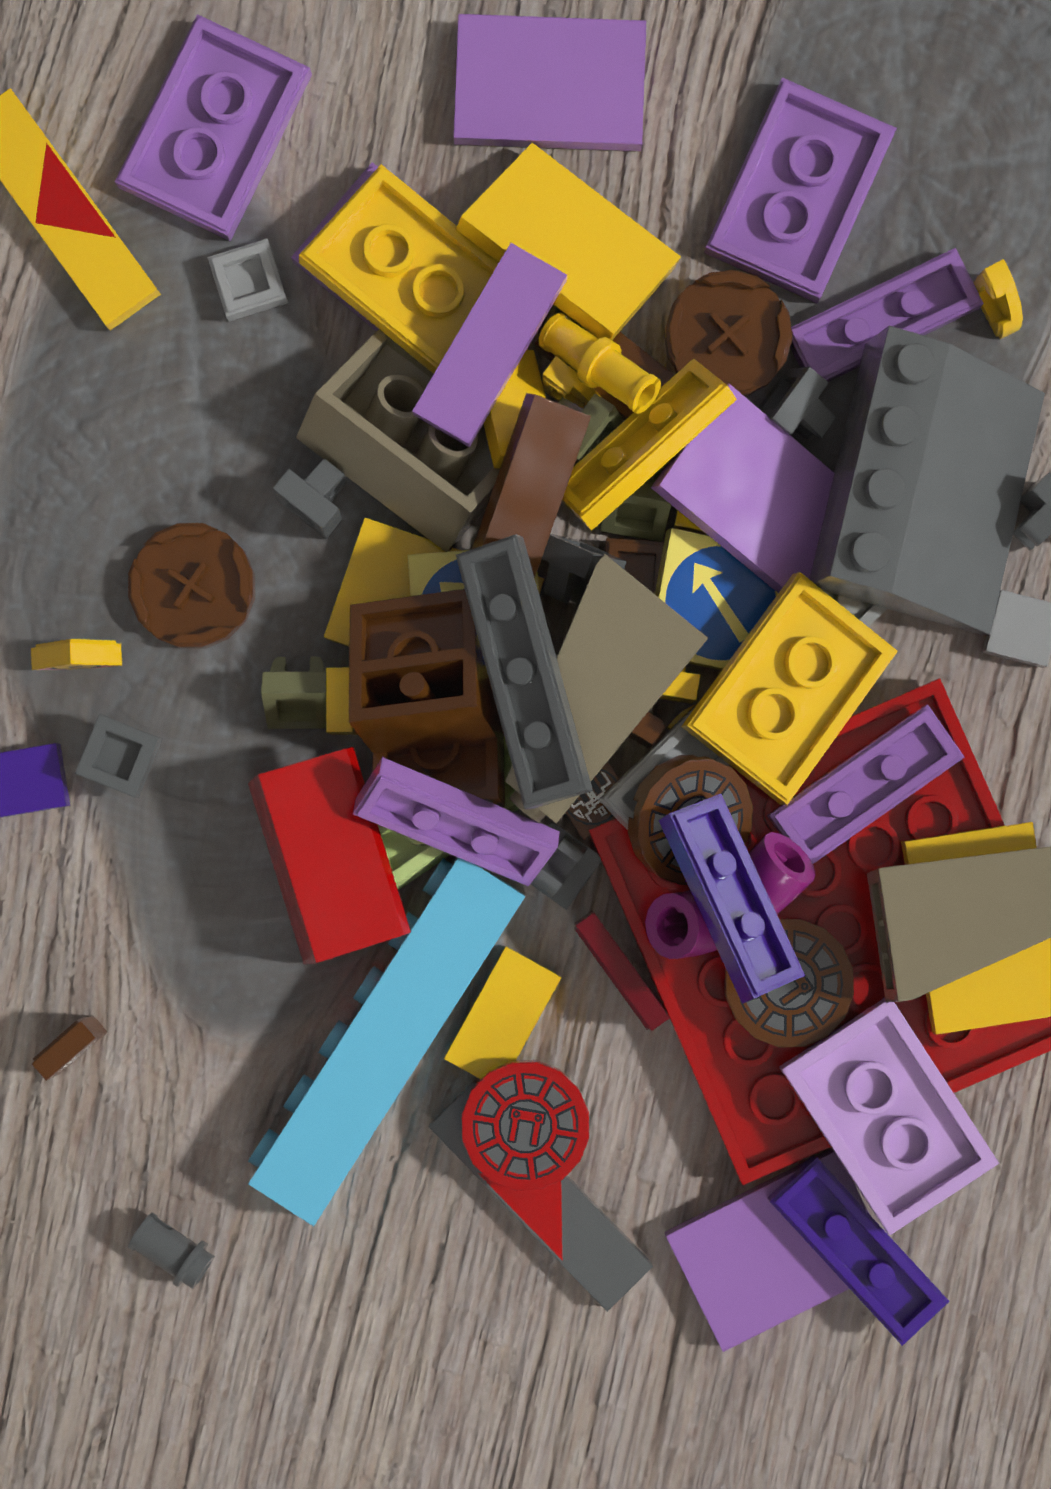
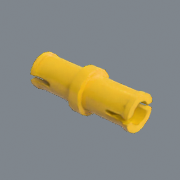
(599, 363)

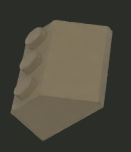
(370, 434)

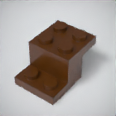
(426, 691)

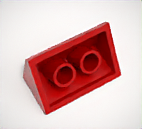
(327, 857)

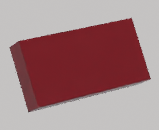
(620, 971)

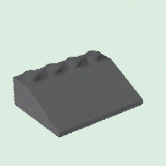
(927, 482)

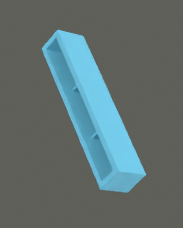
(385, 1040)

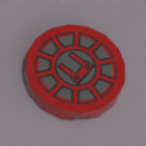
(525, 1125)

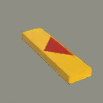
(69, 218)

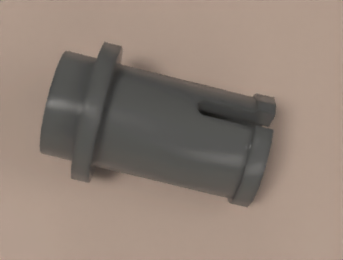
(172, 1251)

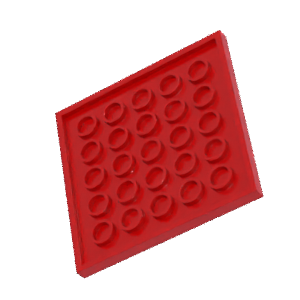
(740, 1075)

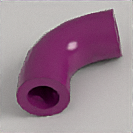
(675, 920)

